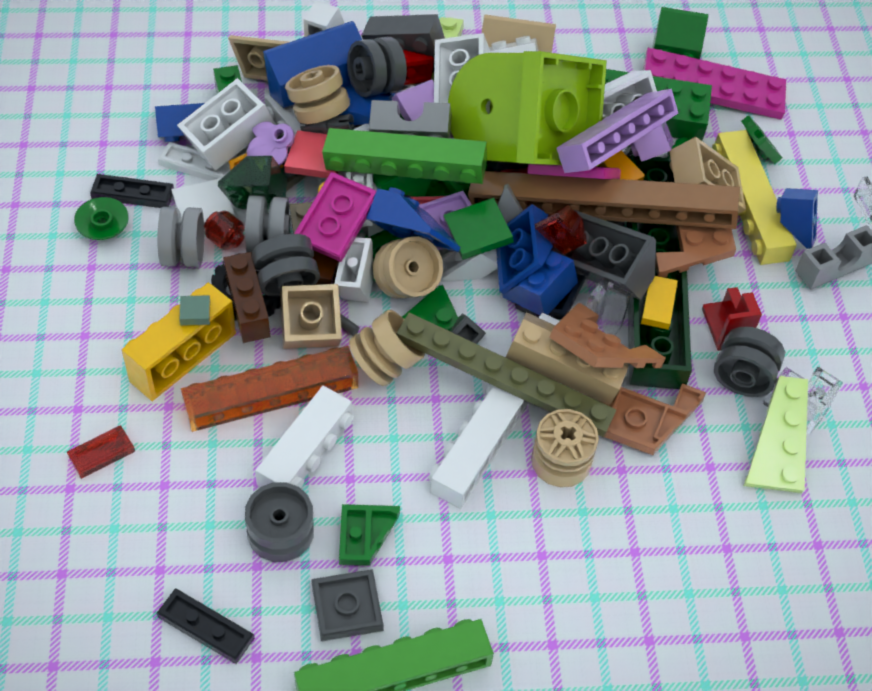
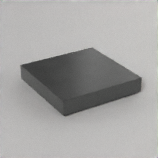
(347, 605)

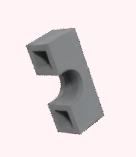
(433, 122)
(824, 265)

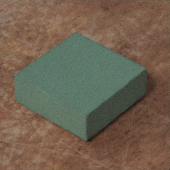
(195, 310)

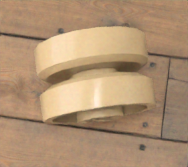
(317, 94)
(408, 267)

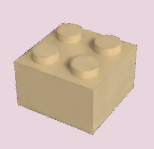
(310, 316)

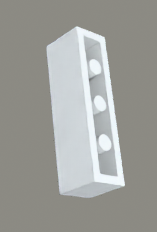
(306, 439)

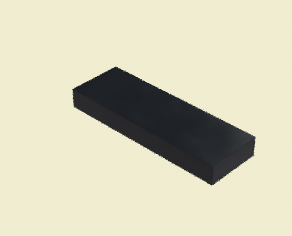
(132, 190)
(205, 625)

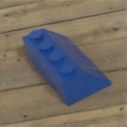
(315, 50)

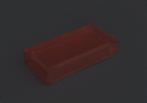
(100, 451)

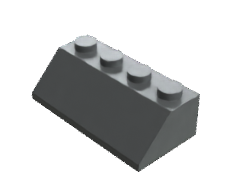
(615, 255)

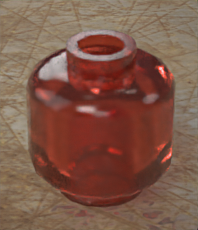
(224, 230)

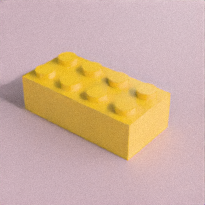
(172, 350)

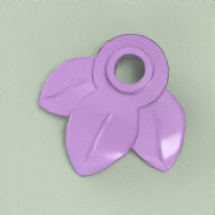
(267, 142)

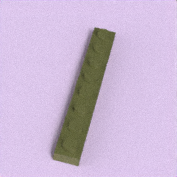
(501, 371)

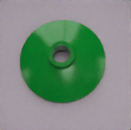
(101, 218)

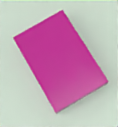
(557, 170)
(336, 215)

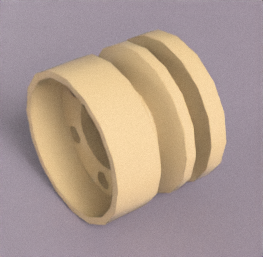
(381, 351)
(564, 448)

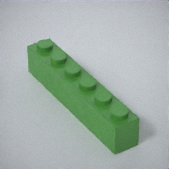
(405, 155)
(404, 663)

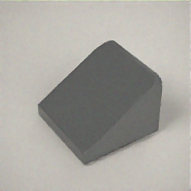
(467, 329)

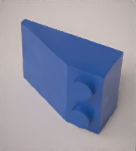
(405, 218)
(527, 252)

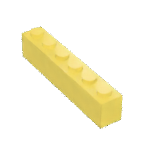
(760, 220)

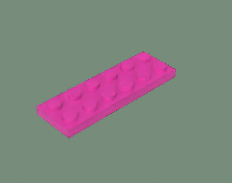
(730, 85)

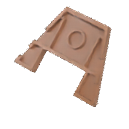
(697, 246)
(581, 336)
(649, 422)

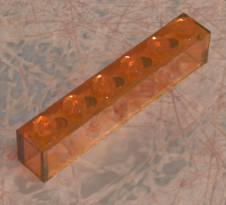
(268, 388)

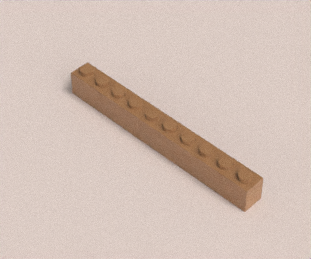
(618, 198)

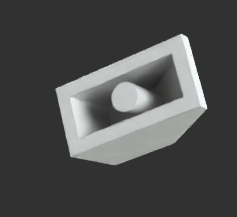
(469, 269)
(356, 271)

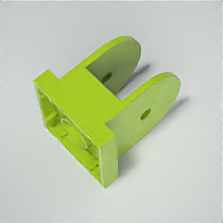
(533, 99)

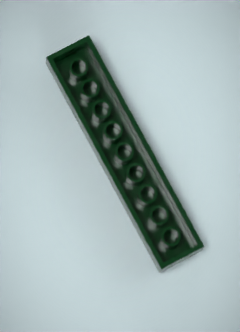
(670, 343)

